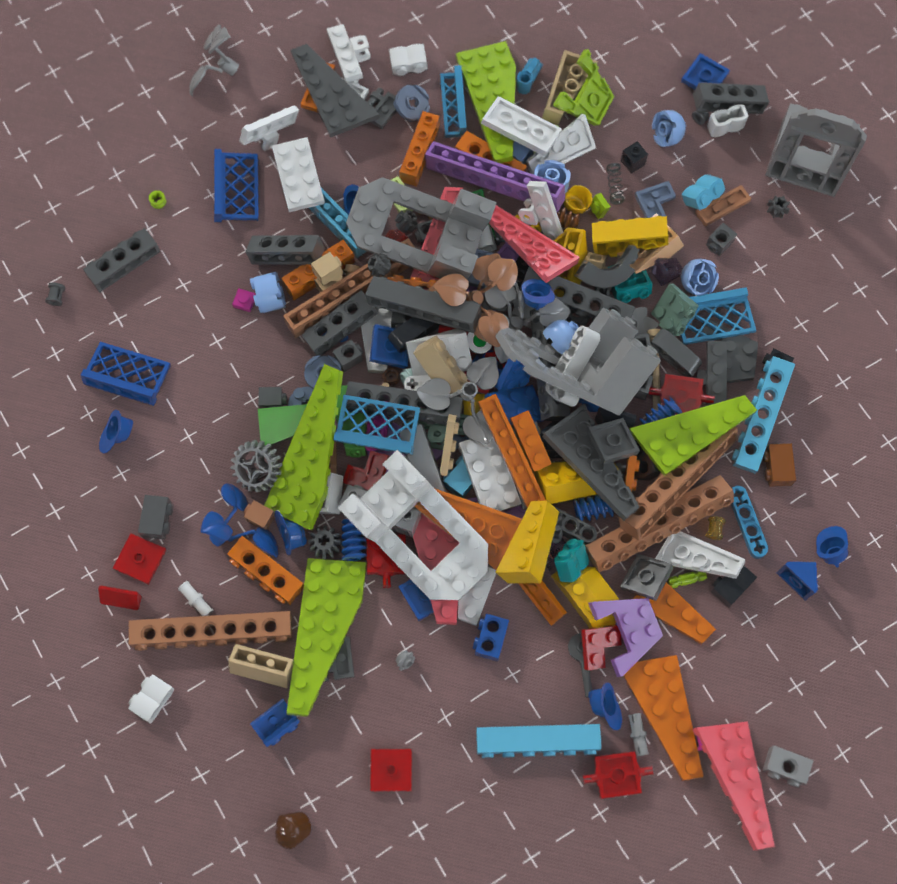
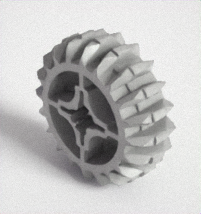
(260, 452)

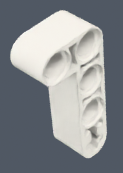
(574, 361)

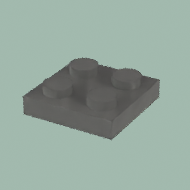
(613, 441)
(646, 577)

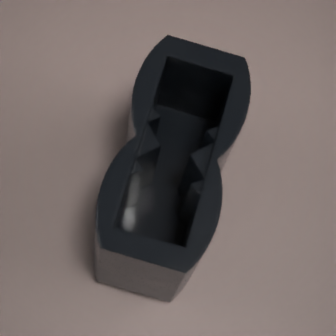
(730, 589)

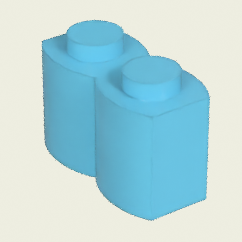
(703, 192)

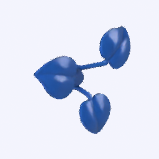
(221, 532)

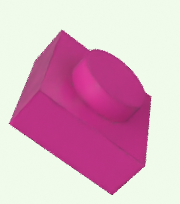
(244, 300)

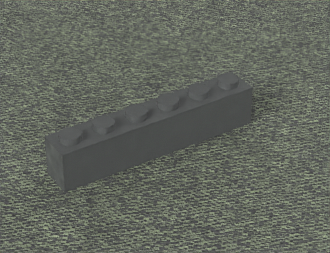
(422, 304)

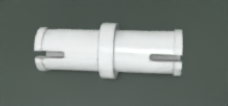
(195, 599)

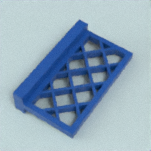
(220, 190)
(118, 385)

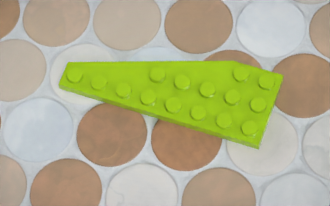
(305, 468)

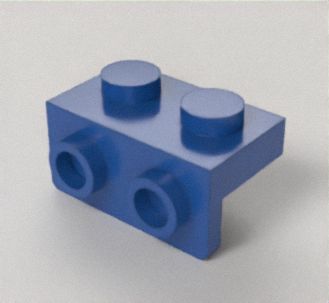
(274, 723)

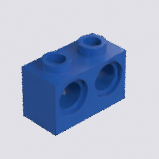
(495, 638)

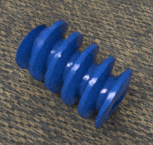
(665, 411)
(591, 507)
(352, 542)

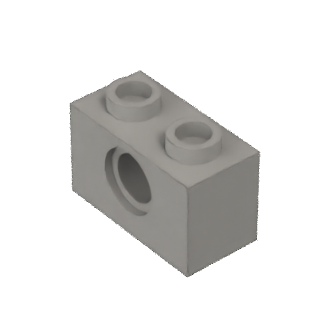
(800, 766)

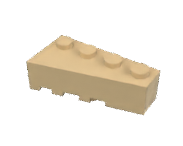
(568, 78)

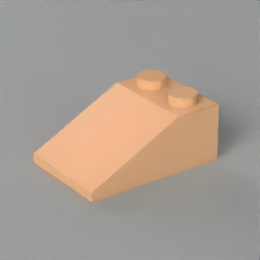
(647, 258)

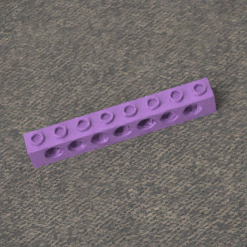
(487, 173)

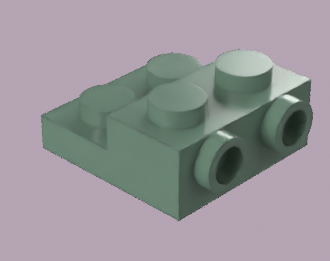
(674, 310)

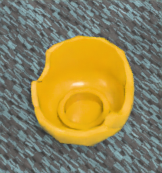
(578, 199)

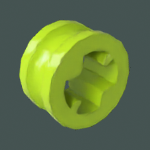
(160, 203)

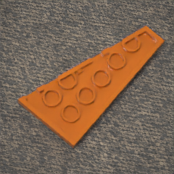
(491, 524)
(664, 703)

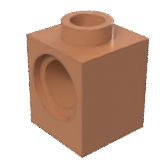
(259, 515)

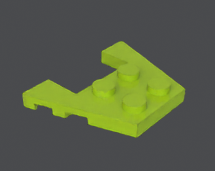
(593, 97)

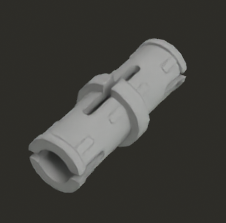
(638, 734)

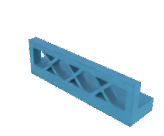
(459, 100)

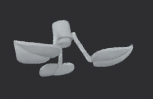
(225, 63)
(551, 312)
(436, 396)

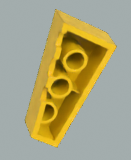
(615, 236)
(562, 483)
(530, 545)

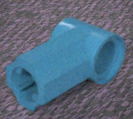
(528, 75)

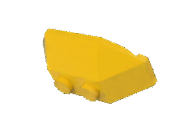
(574, 241)
(587, 589)

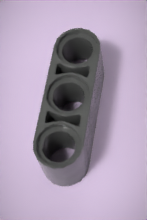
(676, 353)
(580, 527)

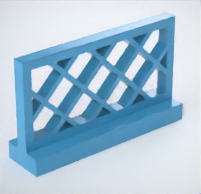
(715, 300)
(370, 440)

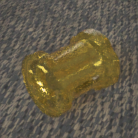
(715, 528)

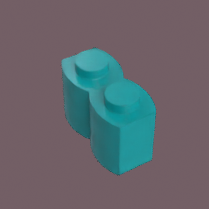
(571, 560)

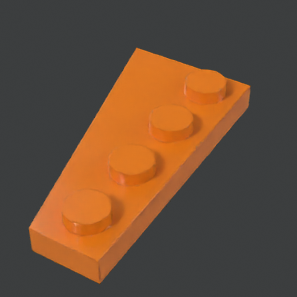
(680, 614)

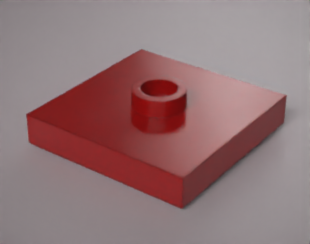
(139, 558)
(391, 770)

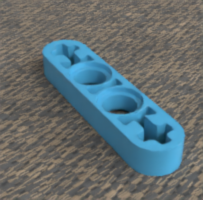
(750, 521)

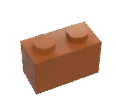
(779, 465)

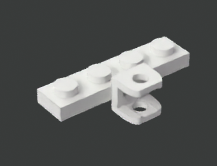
(348, 52)
(267, 127)
(541, 210)

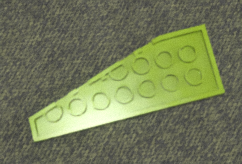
(490, 74)
(328, 608)

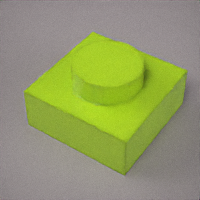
(599, 206)

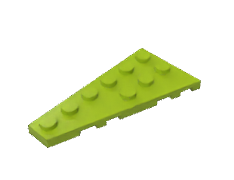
(682, 436)

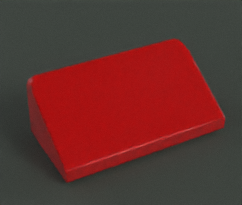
(119, 597)

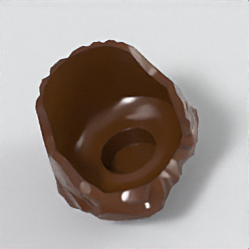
(292, 829)

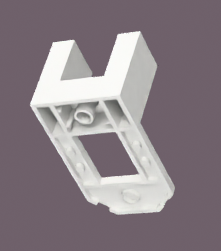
(390, 501)

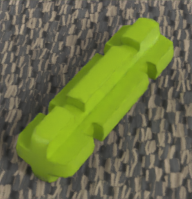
(687, 578)

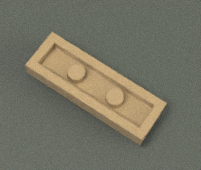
(449, 445)

